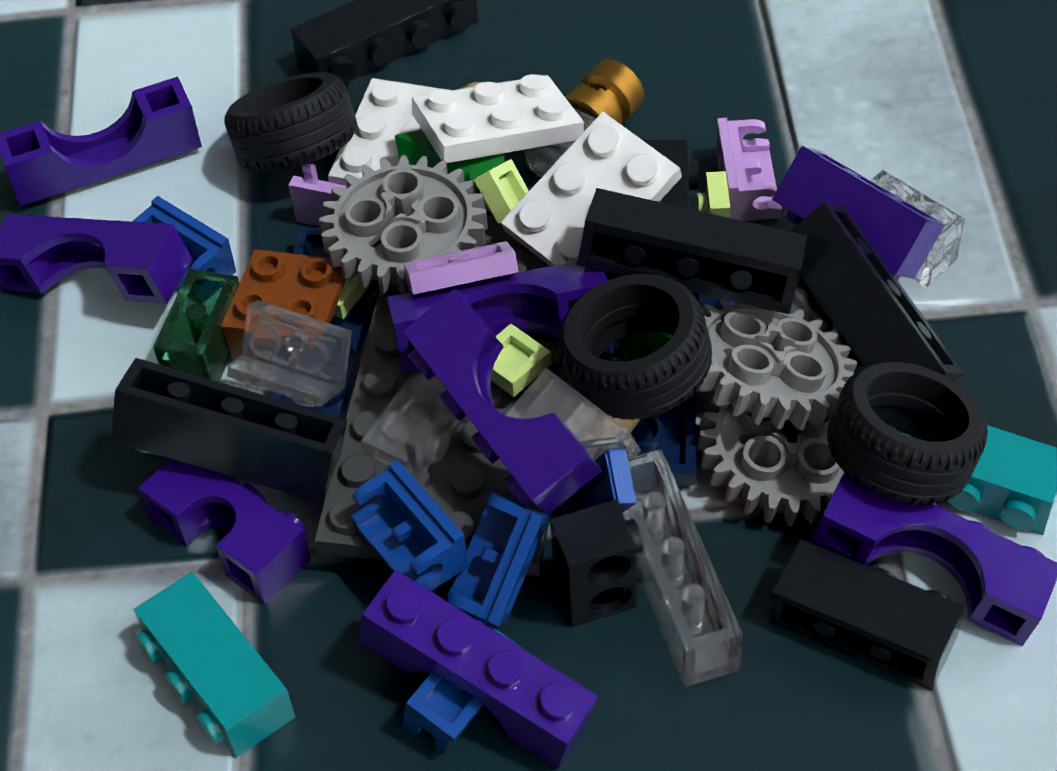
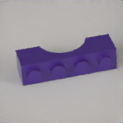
(152, 128)
(139, 256)
(526, 299)
(540, 451)
(1000, 579)
(527, 696)

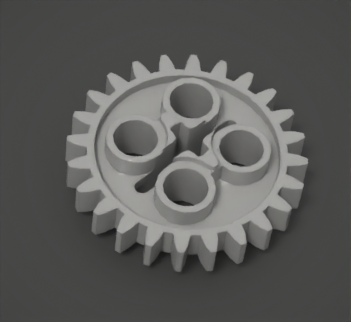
(400, 218)
(774, 364)
(788, 483)

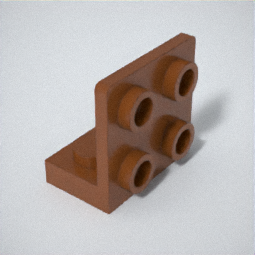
(286, 281)

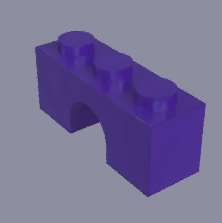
(261, 548)

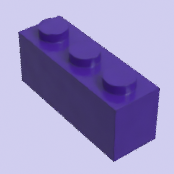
(892, 225)

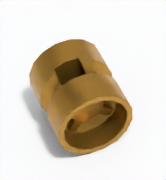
(608, 89)

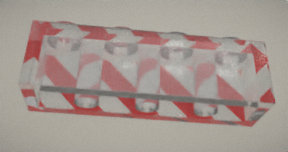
(681, 577)

